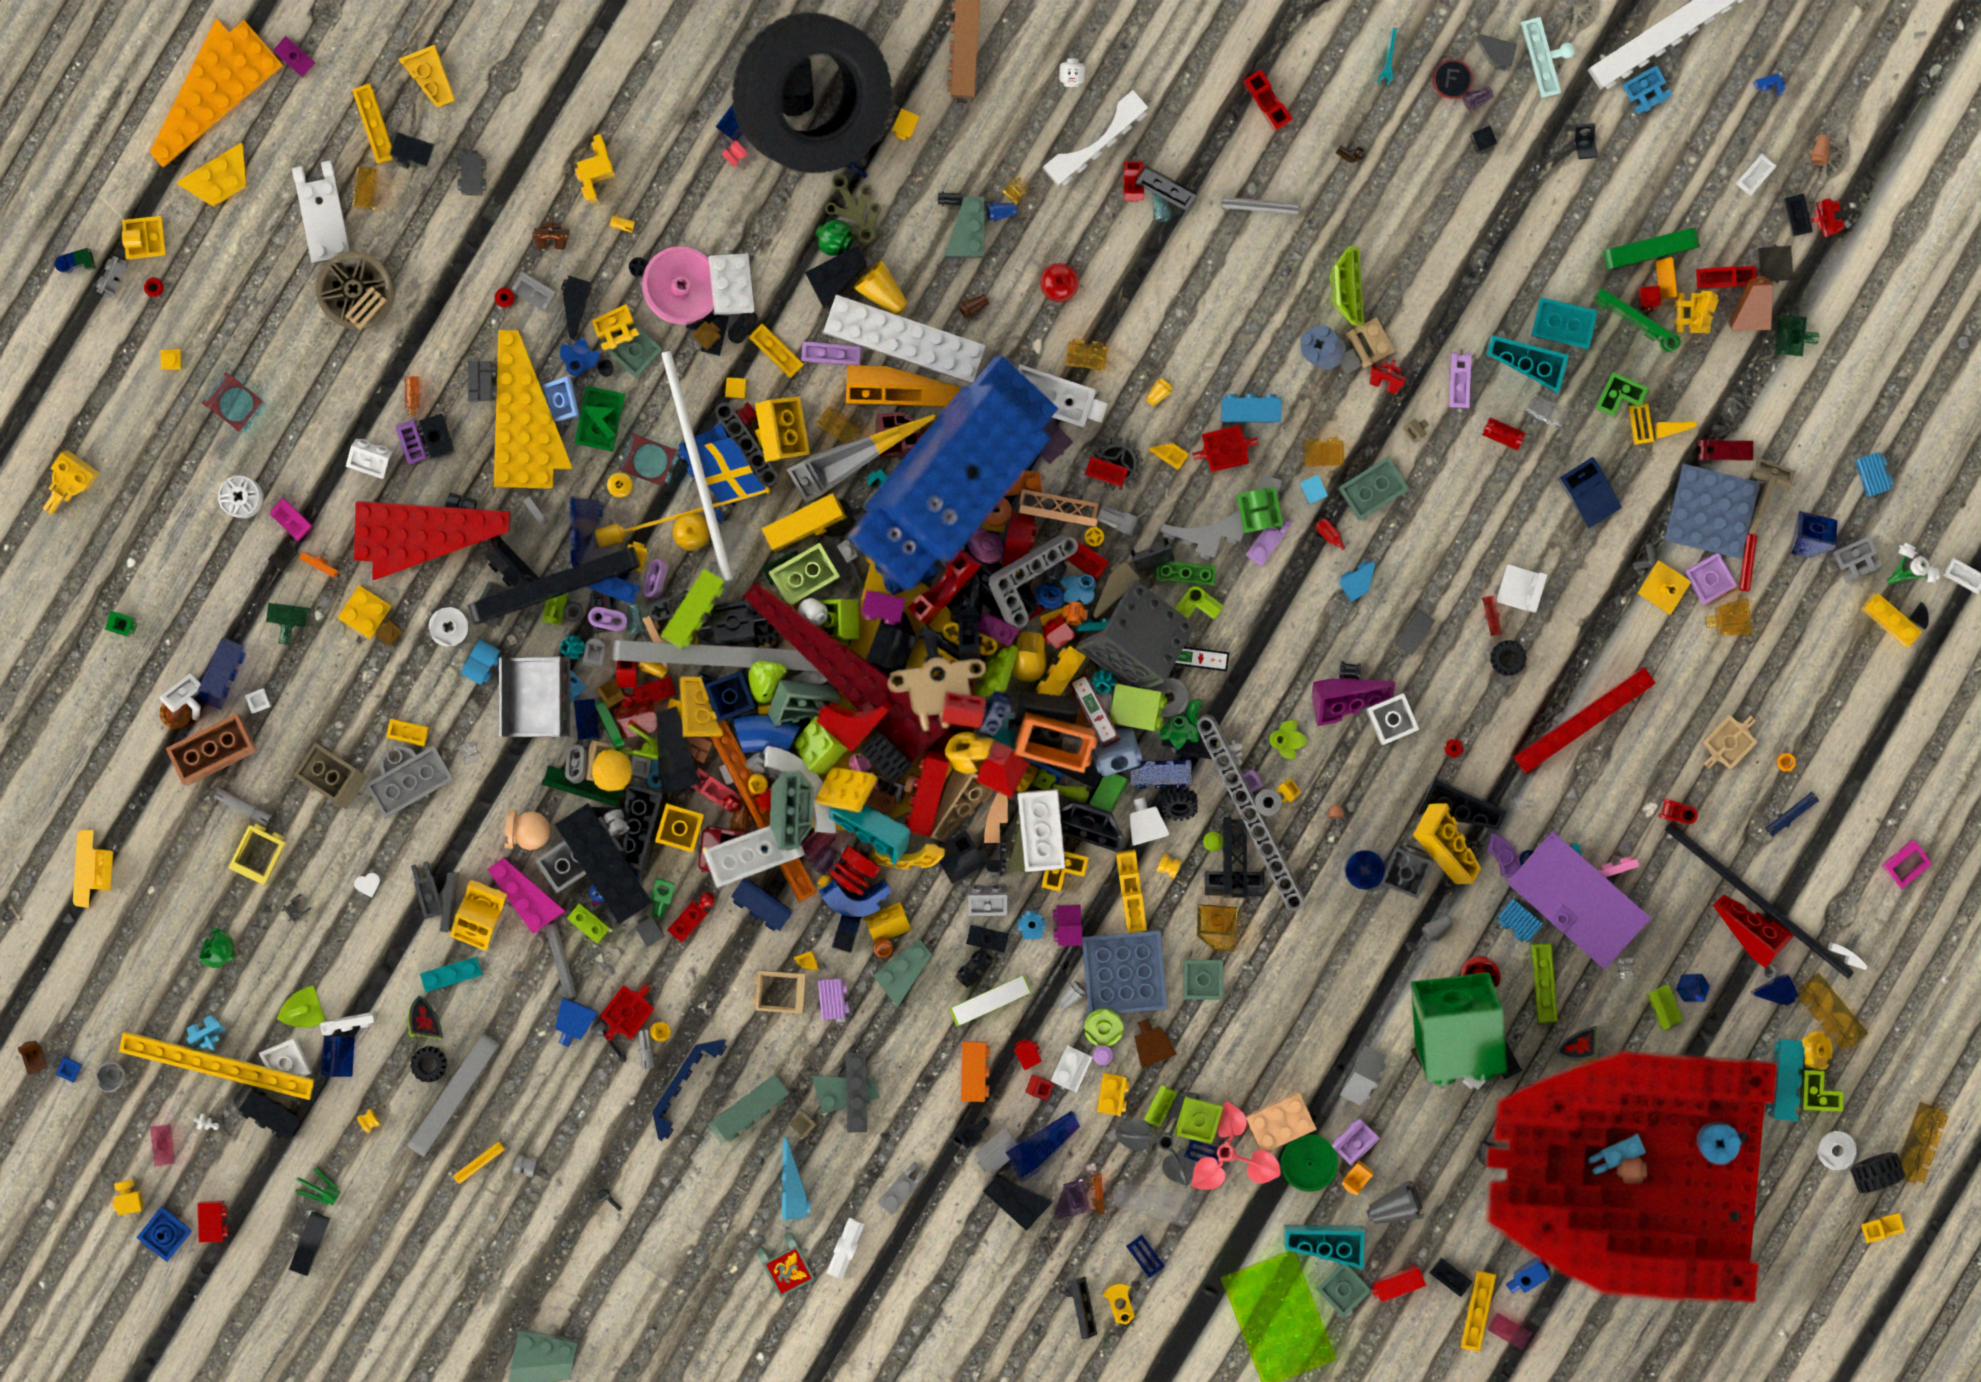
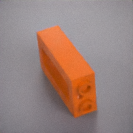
(1052, 755)

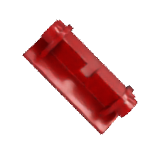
(1503, 434)

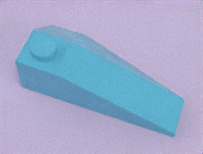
(793, 1194)

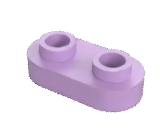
(655, 578)
(608, 618)

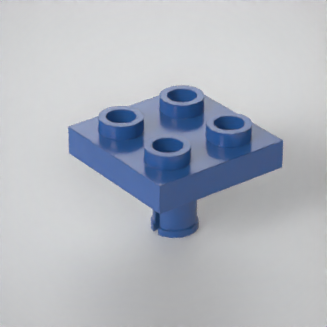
(164, 1234)

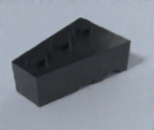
(410, 151)

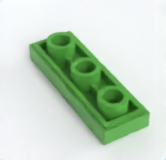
(1197, 573)

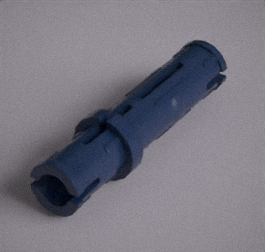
(1790, 815)

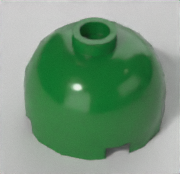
(217, 949)

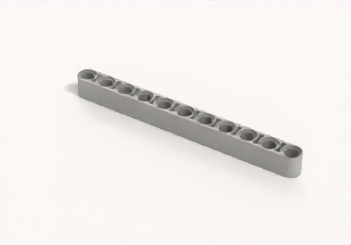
(707, 655)
(1250, 822)

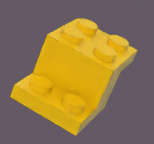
(594, 169)
(478, 915)

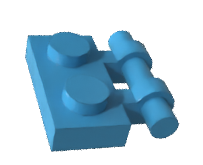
(1643, 84)

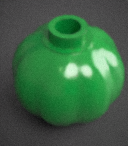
(834, 237)

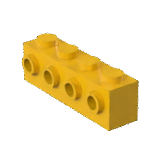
(1062, 672)

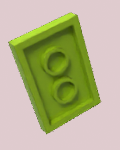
(997, 672)

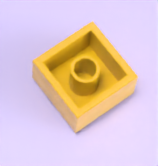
(680, 828)

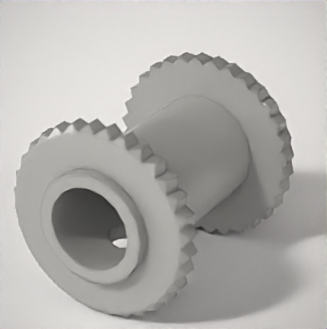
(1275, 802)

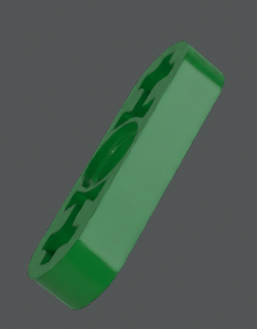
(609, 725)

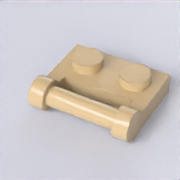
(1375, 339)

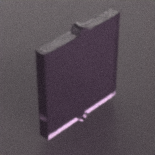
(1057, 444)

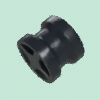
(637, 267)

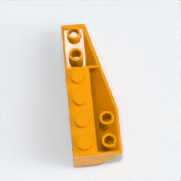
(895, 388)

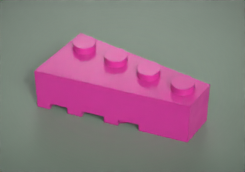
(525, 895)

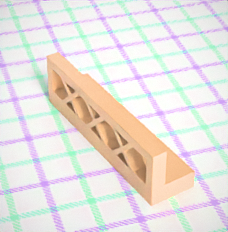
(1051, 514)

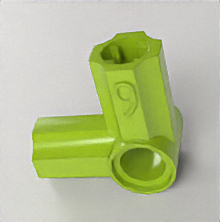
(1205, 603)

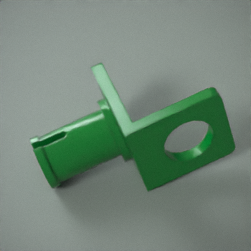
(661, 896)

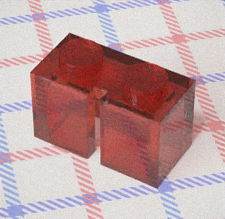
(642, 717)

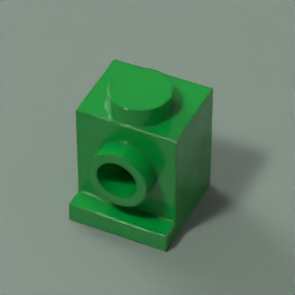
(114, 620)

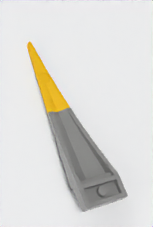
(827, 468)

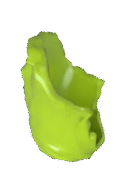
(764, 680)

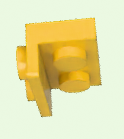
(1112, 1094)

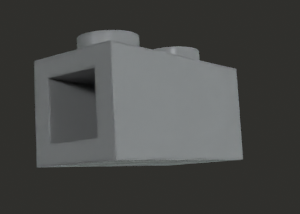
(992, 1154)

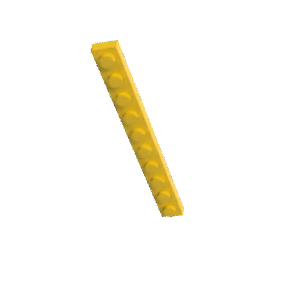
(216, 1065)

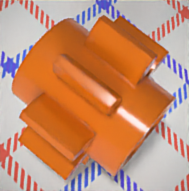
(1075, 613)

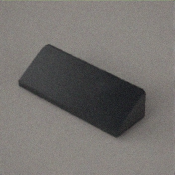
(1214, 883)

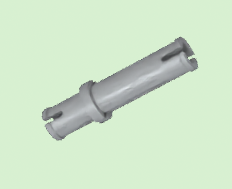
(242, 806)

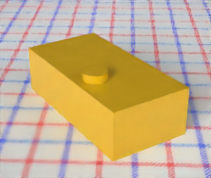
(804, 523)

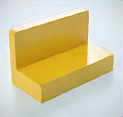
(887, 922)

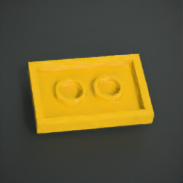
(845, 789)

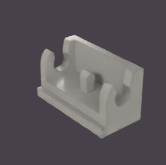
(533, 292)

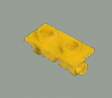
(1700, 319)

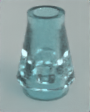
(1161, 209)
(635, 620)

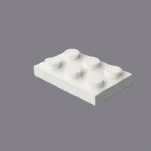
(731, 284)

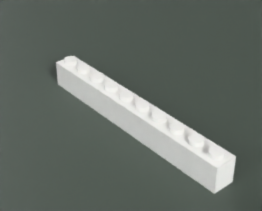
(1656, 39)

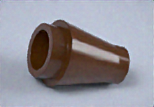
(973, 306)

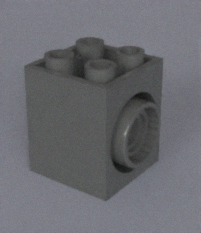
(1408, 870)

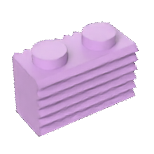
(832, 998)

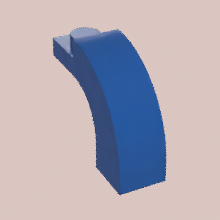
(854, 904)

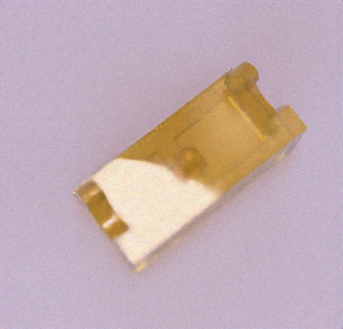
(838, 425)

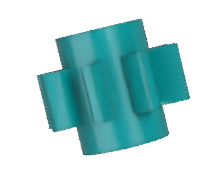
(572, 646)
(1103, 681)

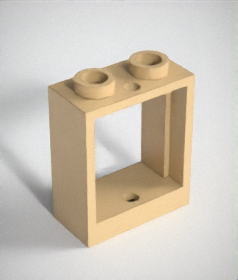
(800, 993)

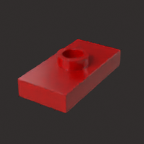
(1106, 471)

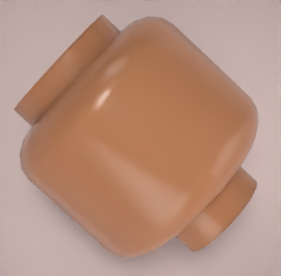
(1632, 1170)

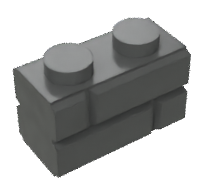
(481, 381)

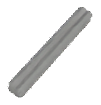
(1260, 205)
(560, 960)

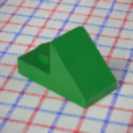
(598, 415)

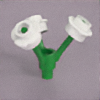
(1919, 567)

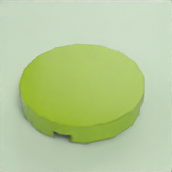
(1103, 1027)

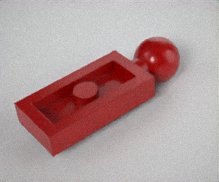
(653, 691)
(691, 917)

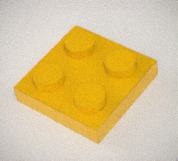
(364, 612)

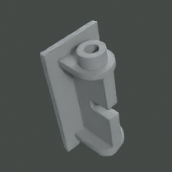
(113, 269)

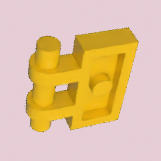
(1680, 321)
(613, 322)

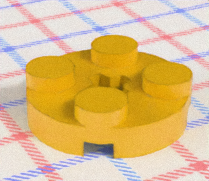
(1817, 1050)

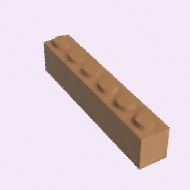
(964, 48)

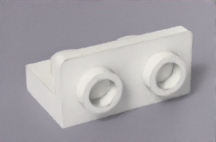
(369, 458)

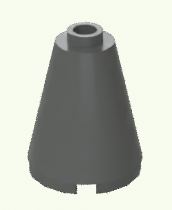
(1398, 1205)

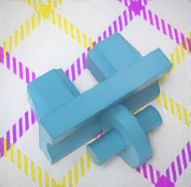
(206, 1036)

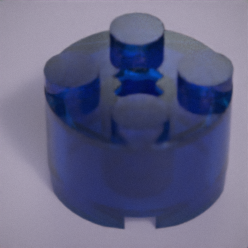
(1375, 867)

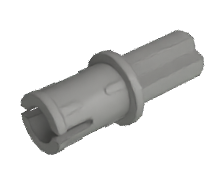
(645, 1049)

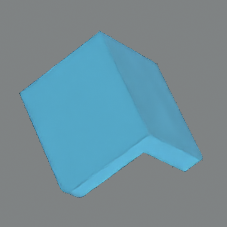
(1313, 489)

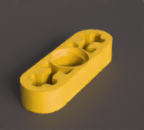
(986, 639)

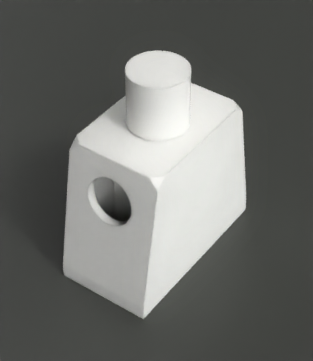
(1146, 823)

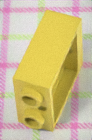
(251, 873)

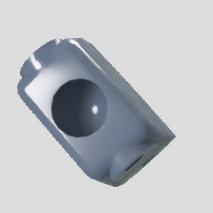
(1119, 755)

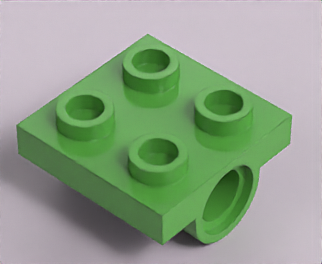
(1259, 509)

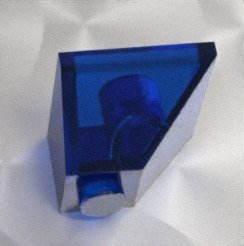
(1813, 535)

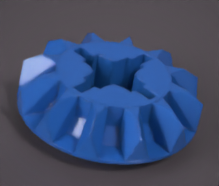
(1053, 592)

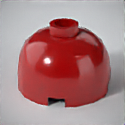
(1059, 282)
(1482, 964)

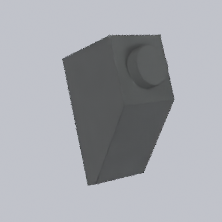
(1497, 51)

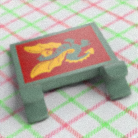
(787, 1269)

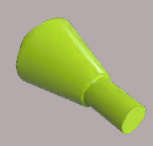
(1075, 793)

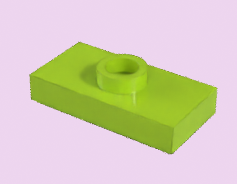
(1160, 1106)

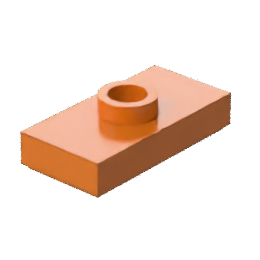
(319, 563)

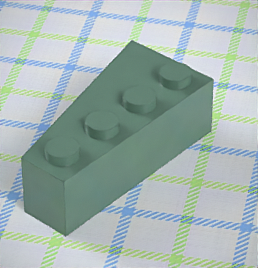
(748, 1109)

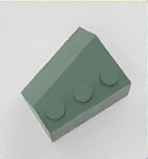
(542, 1357)

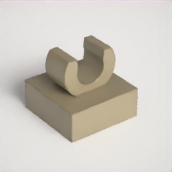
(1416, 430)

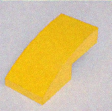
(1883, 1227)

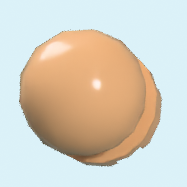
(528, 830)

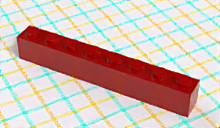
(1584, 720)

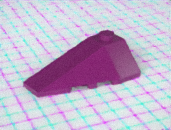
(1340, 697)

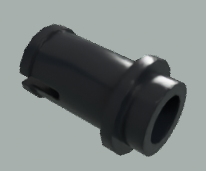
(949, 199)

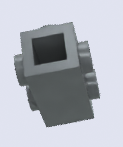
(471, 170)

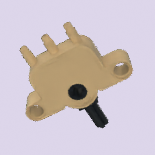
(927, 692)

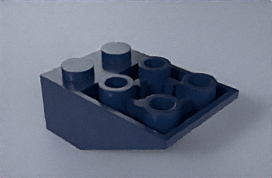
(1590, 492)

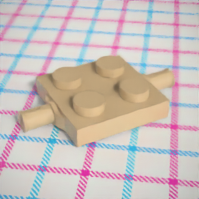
(1729, 742)

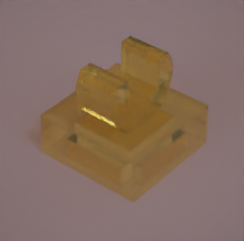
(1015, 190)

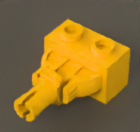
(68, 479)

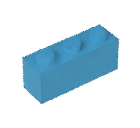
(1251, 409)

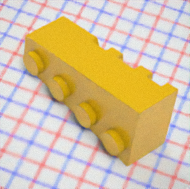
(1446, 845)

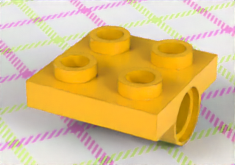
(144, 237)

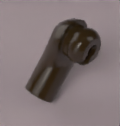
(1352, 155)

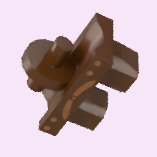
(553, 232)

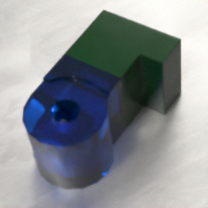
(70, 261)

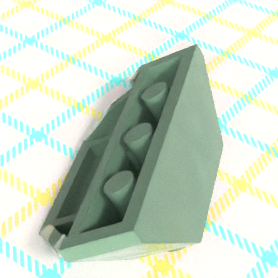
(791, 809)

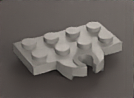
(407, 779)

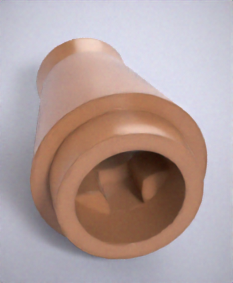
(1820, 152)

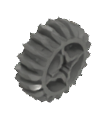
(1124, 448)

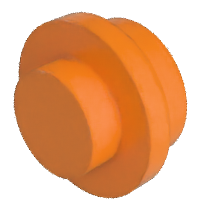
(883, 948)

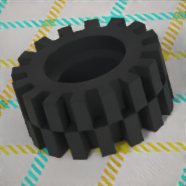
(1496, 658)
(1179, 803)
(425, 1076)

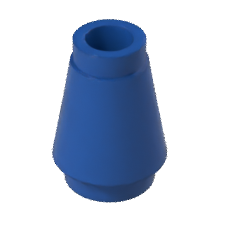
(999, 211)

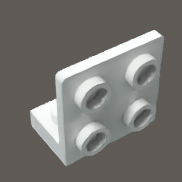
(1521, 588)

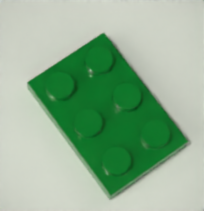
(588, 432)

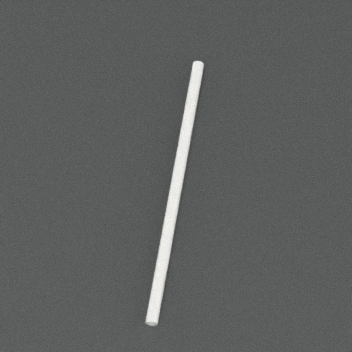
(696, 466)

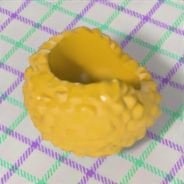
(611, 770)

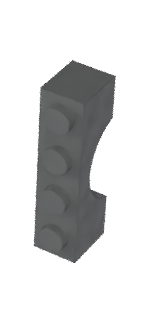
(856, 1091)

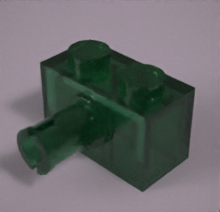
(1793, 335)
(287, 617)

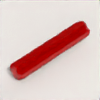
(1748, 562)

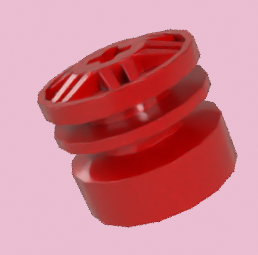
(854, 870)

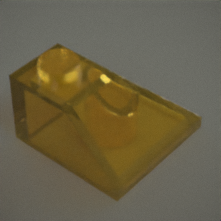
(1217, 926)

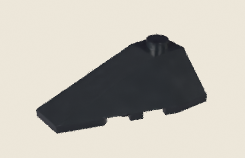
(675, 757)

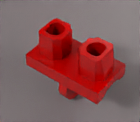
(1825, 217)
(1379, 373)

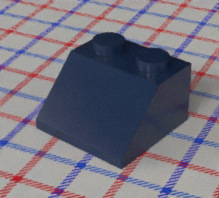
(729, 696)

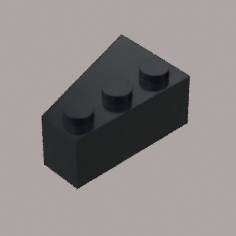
(835, 274)
(266, 1111)
(1018, 1202)

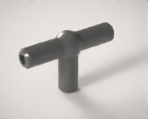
(1650, 563)

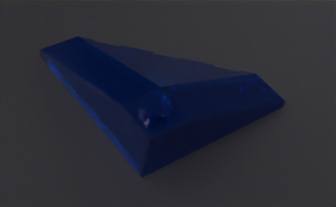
(584, 518)

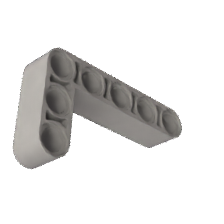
(1026, 573)

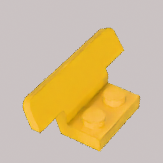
(92, 868)

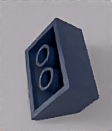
(761, 904)

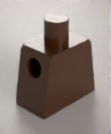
(1152, 1044)

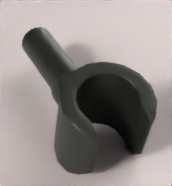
(605, 1195)

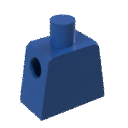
(573, 1020)
(1535, 1269)

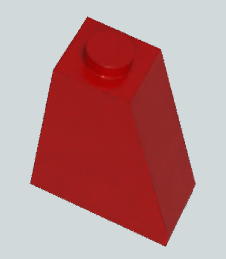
(1398, 1283)

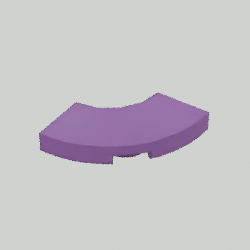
(1505, 854)

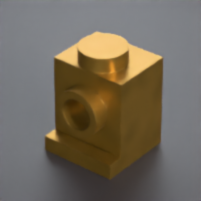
(389, 632)

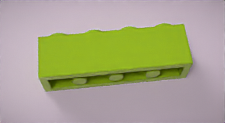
(693, 608)

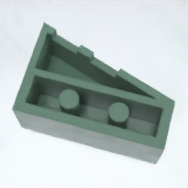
(903, 970)

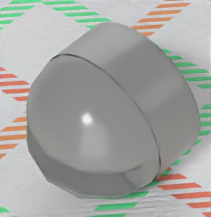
(1771, 976)

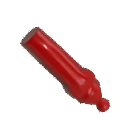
(1330, 533)

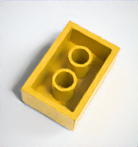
(782, 429)

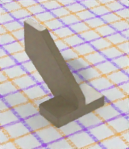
(1772, 475)

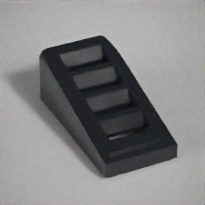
(900, 793)

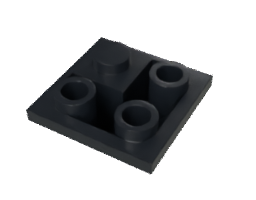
(967, 601)
(960, 857)

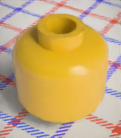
(625, 490)

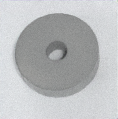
(534, 509)

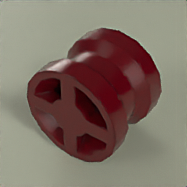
(747, 413)

